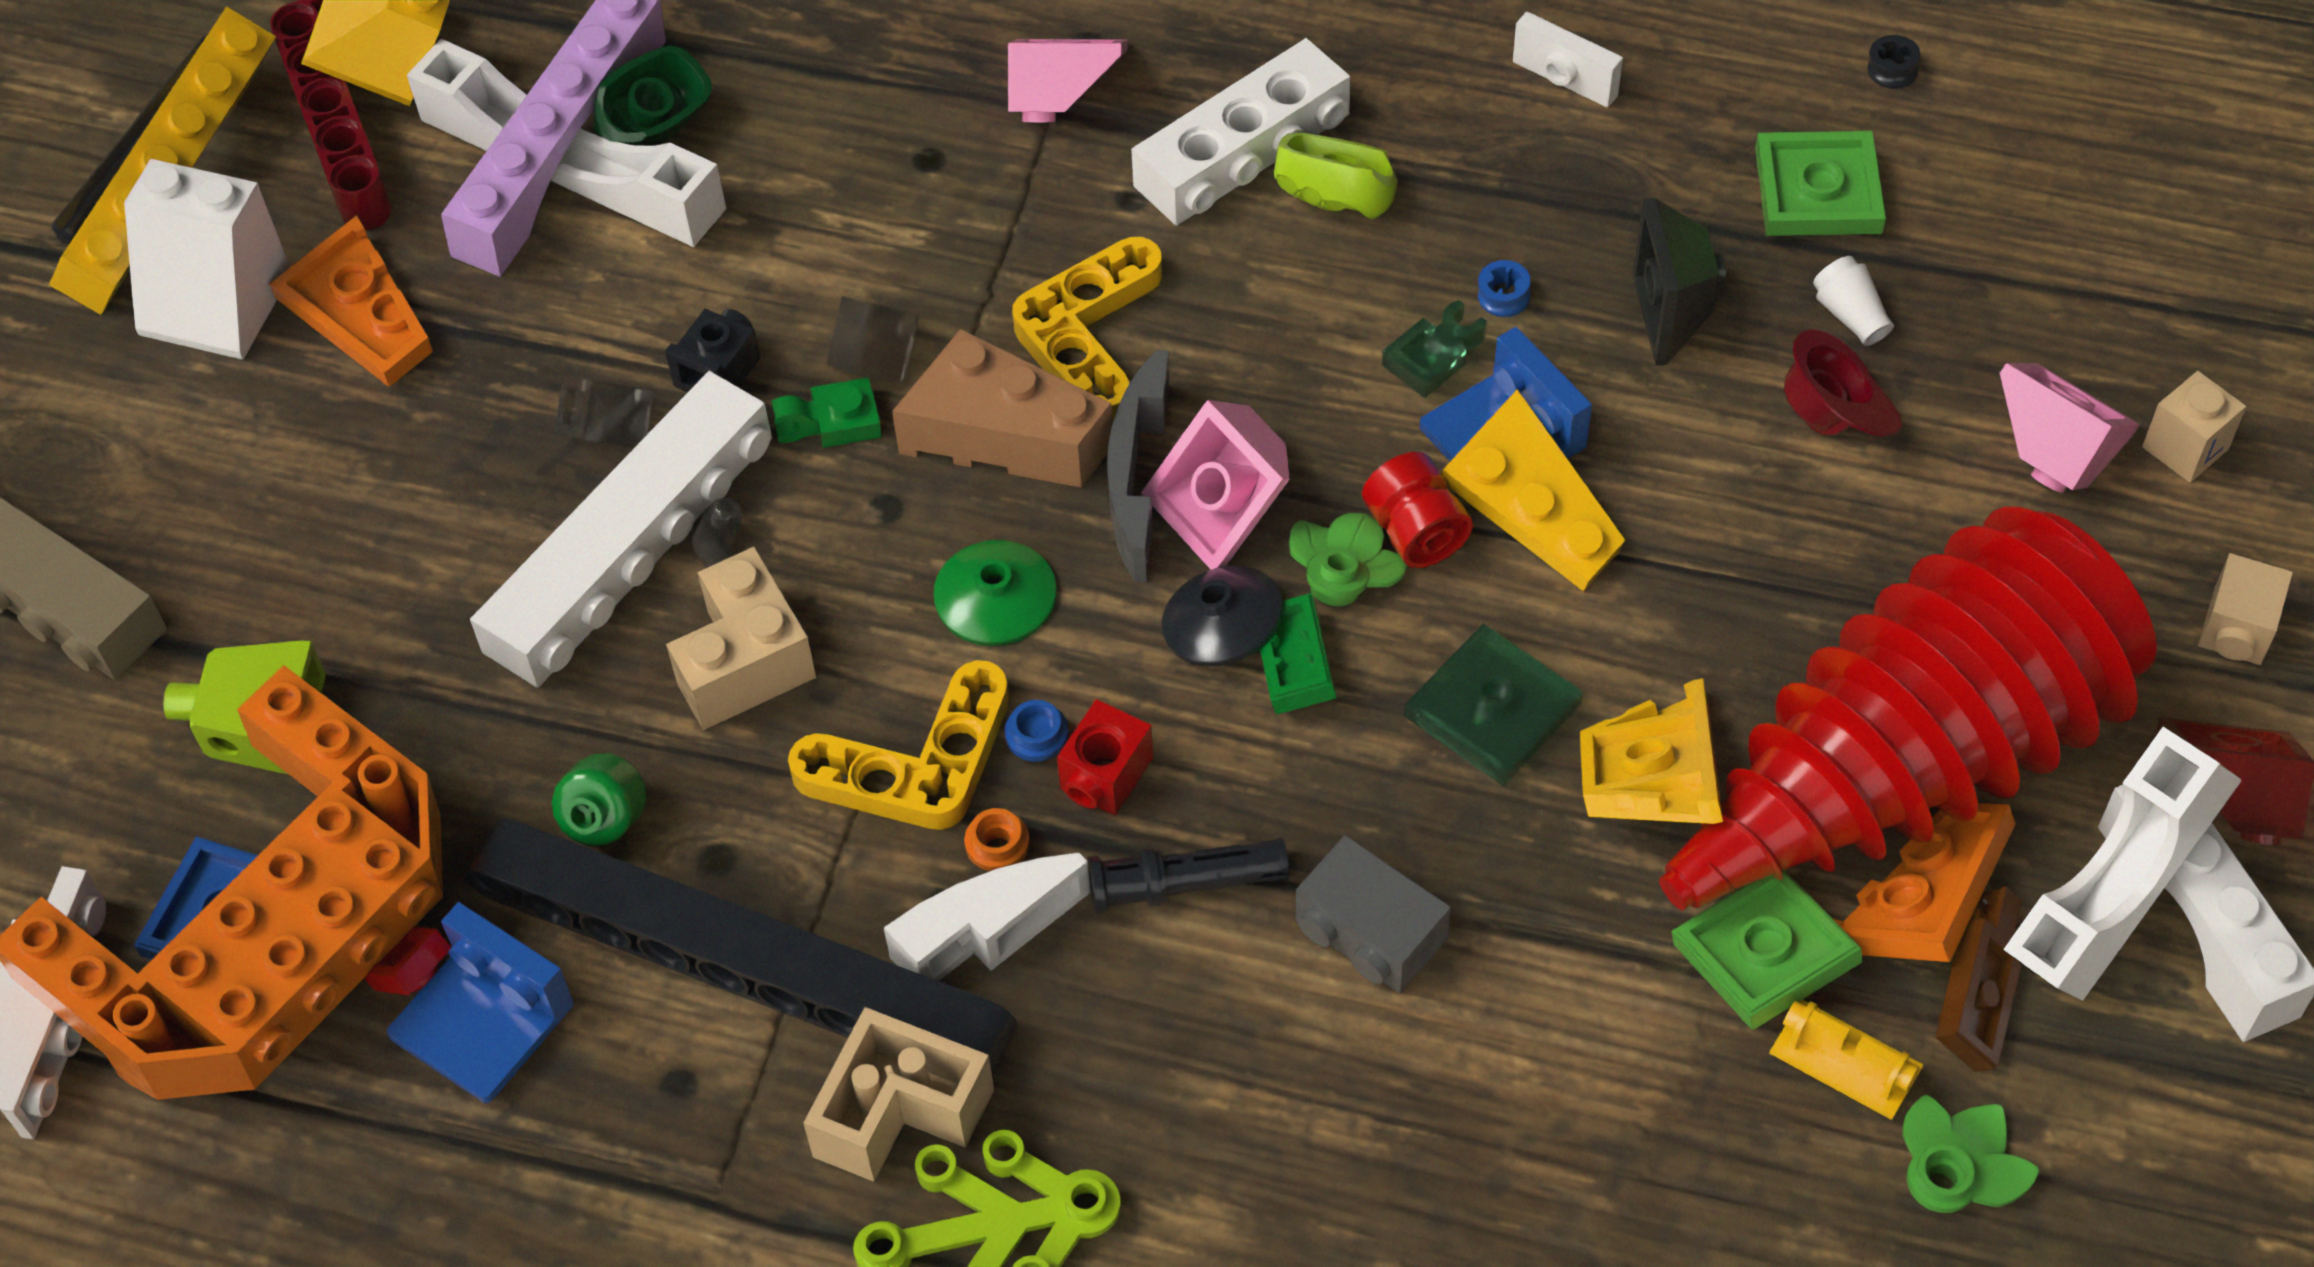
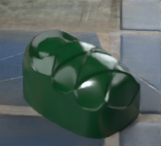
(651, 97)

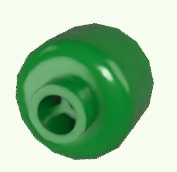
(598, 799)

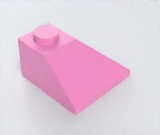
(1055, 73)
(2061, 427)
(1220, 479)

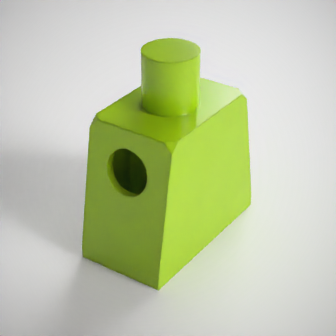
(226, 683)

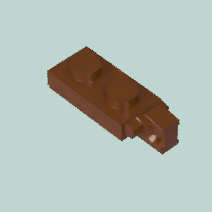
(1982, 983)

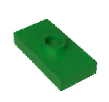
(1297, 659)

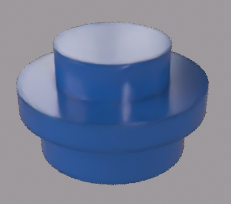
(1036, 731)

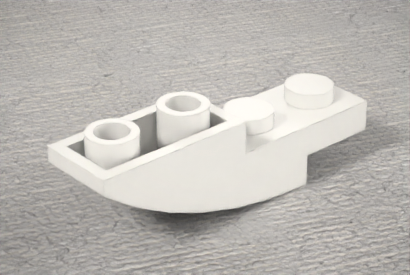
(31, 1035)

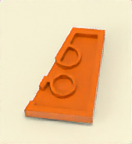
(355, 304)
(1933, 891)

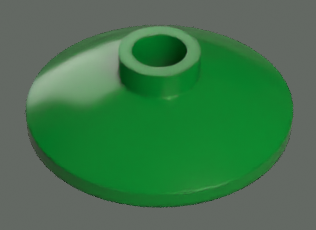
(999, 611)

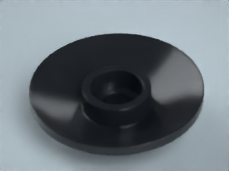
(1222, 615)

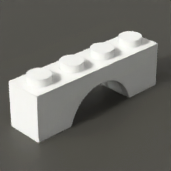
(2162, 816)
(2247, 952)

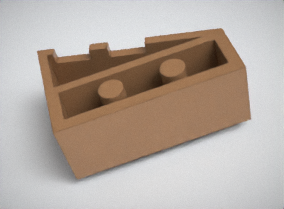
(1003, 413)

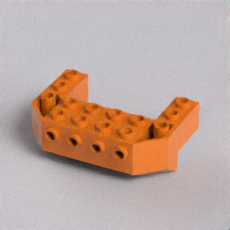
(275, 942)

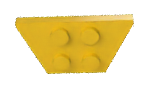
(1653, 763)

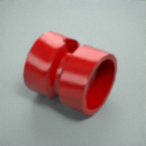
(1417, 509)

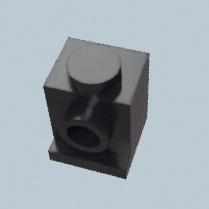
(716, 344)

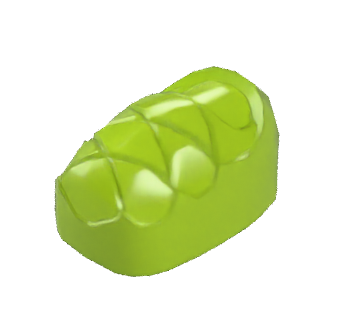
(1335, 173)

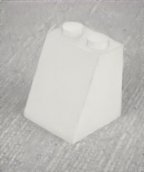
(201, 258)

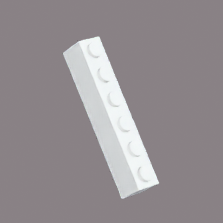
(622, 530)

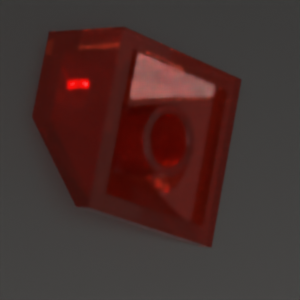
(2273, 773)

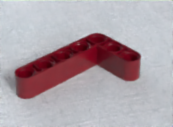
(331, 121)

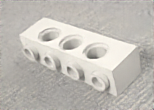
(1239, 131)

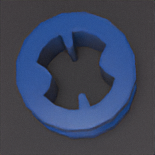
(1511, 274)

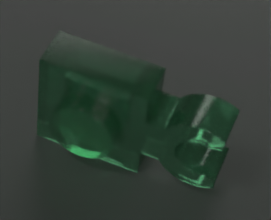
(1432, 354)

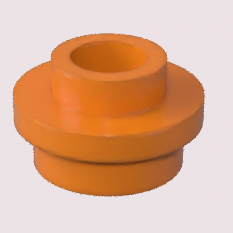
(991, 825)

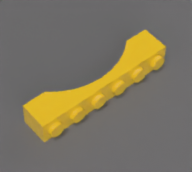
(177, 134)

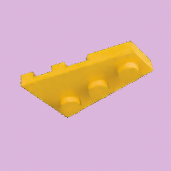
(1534, 493)

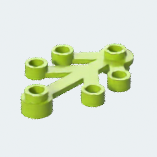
(999, 1219)

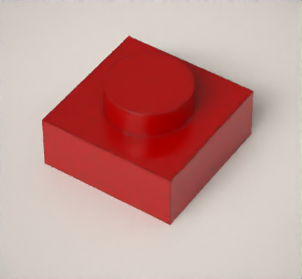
(409, 963)

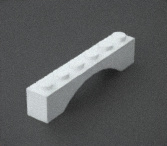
(650, 184)

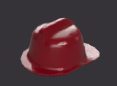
(1835, 390)

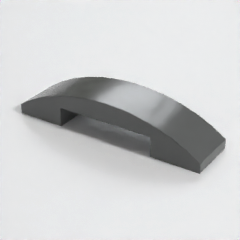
(1140, 411)

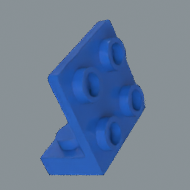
(1521, 368)
(482, 1007)

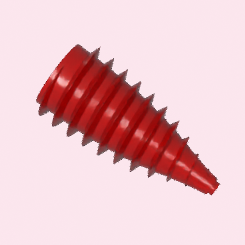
(1943, 689)

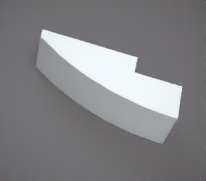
(987, 915)

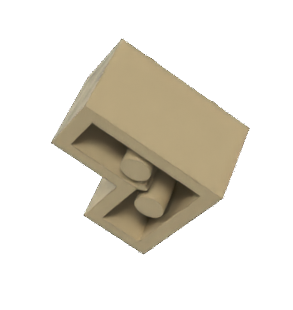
(748, 650)
(891, 1079)

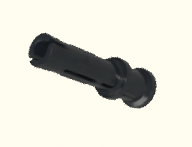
(1156, 876)

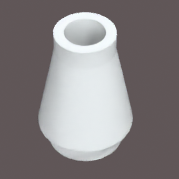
(1852, 297)

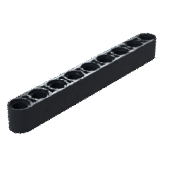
(722, 941)

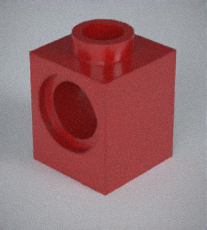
(1105, 735)

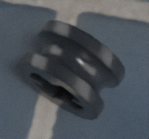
(1905, 55)

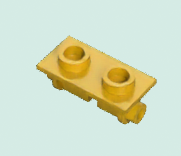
(1845, 1058)

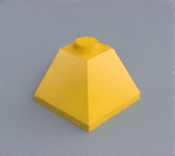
(374, 42)

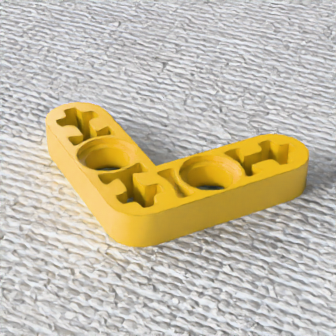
(1071, 317)
(914, 776)

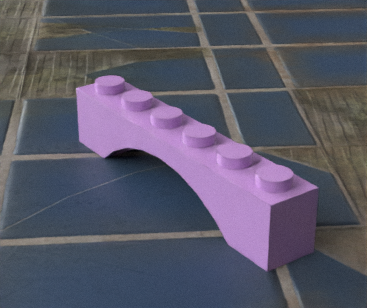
(504, 191)

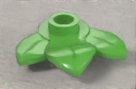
(1344, 557)
(1968, 1152)

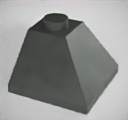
(1674, 277)

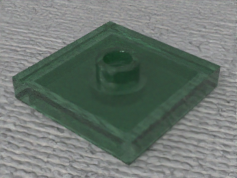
(1493, 704)

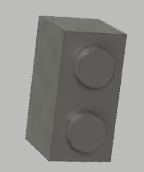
(1371, 915)

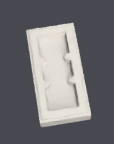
(1567, 59)

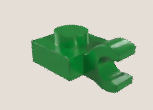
(838, 412)

